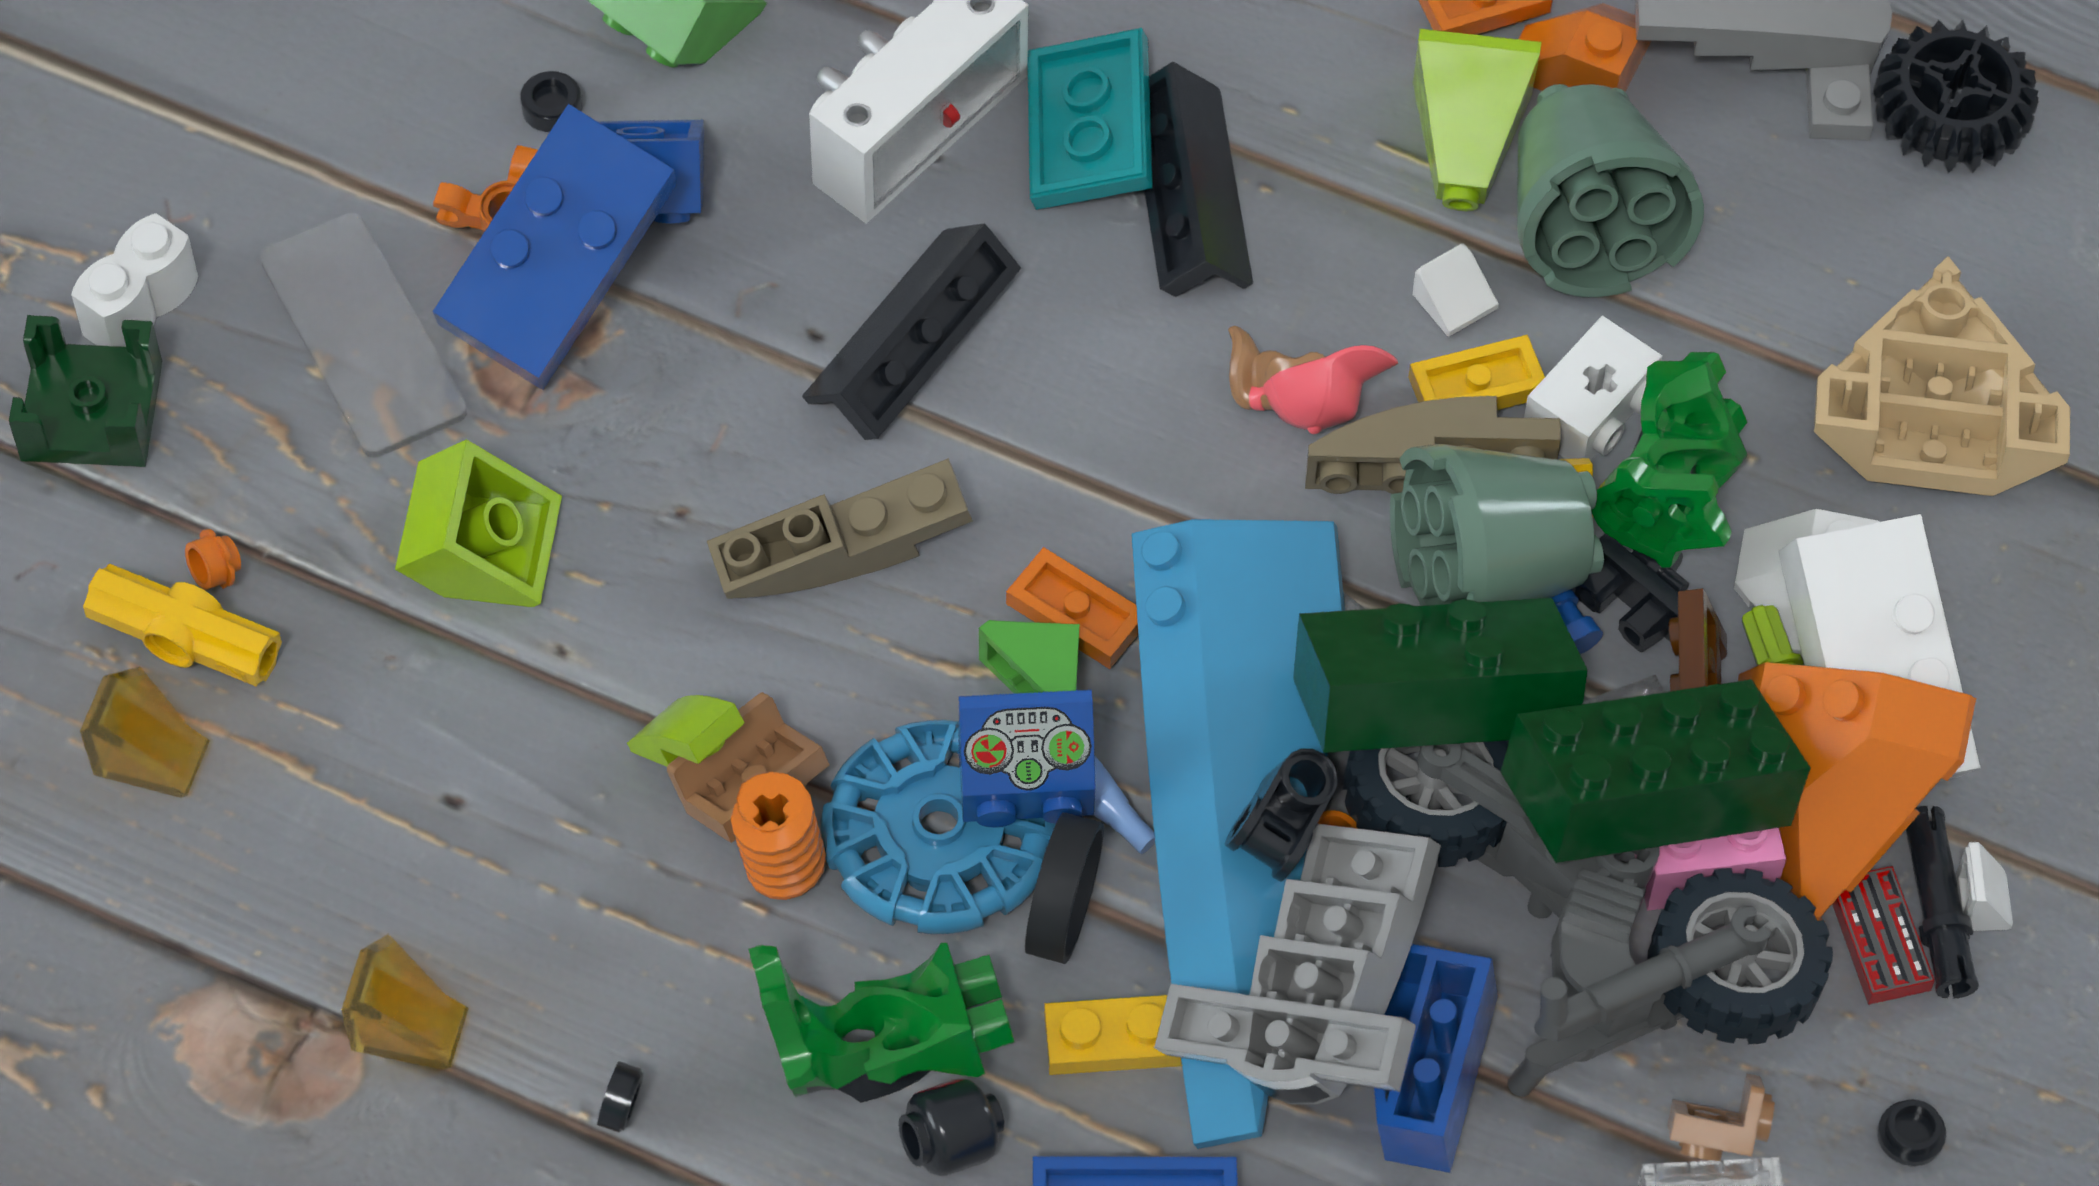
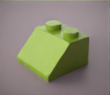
(478, 528)

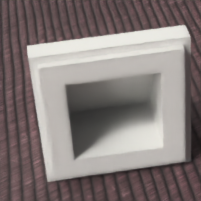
(1454, 290)
(1983, 890)

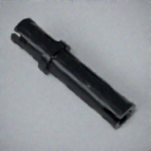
(1944, 924)

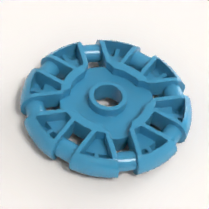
(911, 853)

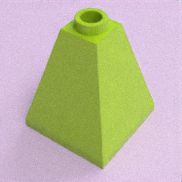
(1470, 107)

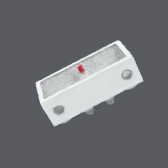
(913, 98)

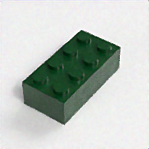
(1654, 770)

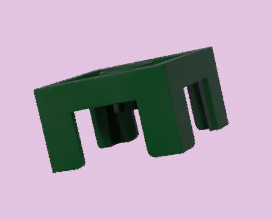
(87, 398)

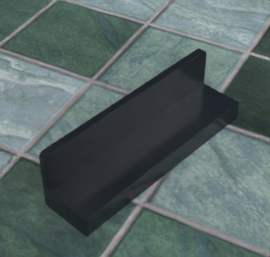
(1194, 187)
(915, 328)

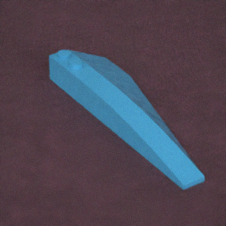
(1218, 716)

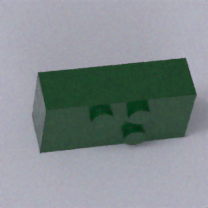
(1433, 672)

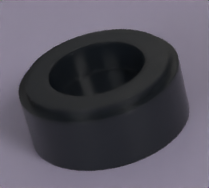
(546, 98)
(620, 1097)

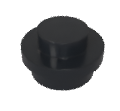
(1911, 1132)

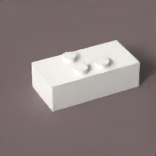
(1873, 605)

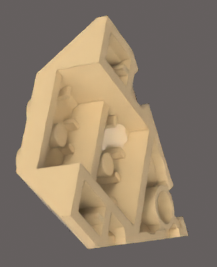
(1942, 398)

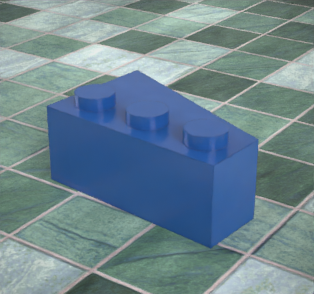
(1452, 1006)

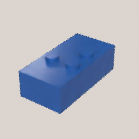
(555, 247)

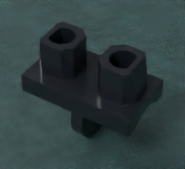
(1642, 586)

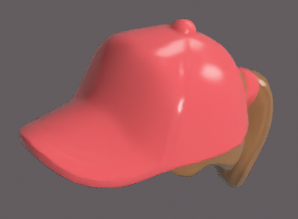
(1303, 390)

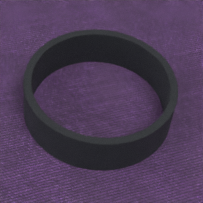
(1064, 888)

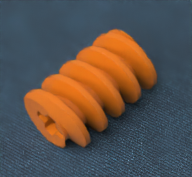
(778, 836)

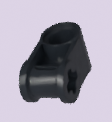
(1279, 820)

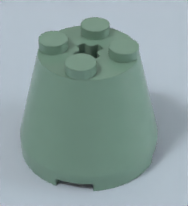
(1600, 192)
(1491, 525)

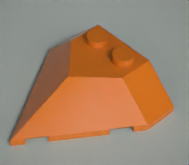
(1872, 758)

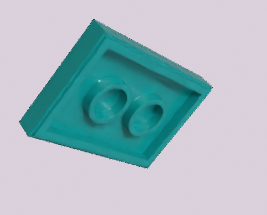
(1089, 119)

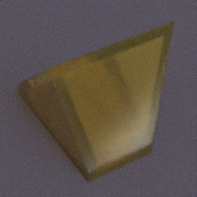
(140, 736)
(399, 1010)

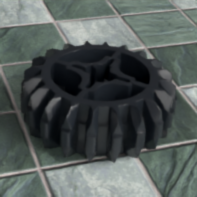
(1982, 119)

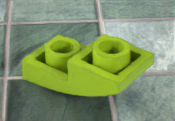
(687, 728)

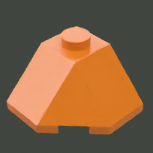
(1587, 48)

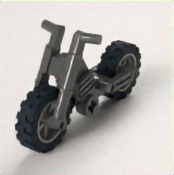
(1595, 986)

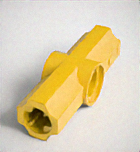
(182, 624)

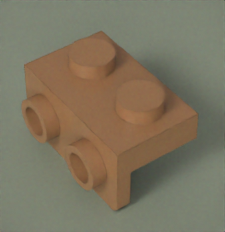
(756, 748)
(1709, 1130)

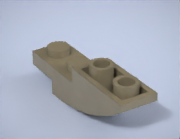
(1369, 449)
(839, 541)

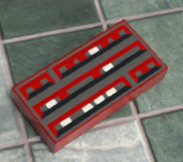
(1883, 938)

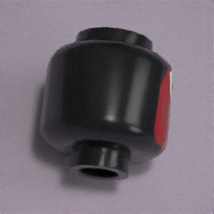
(951, 1127)

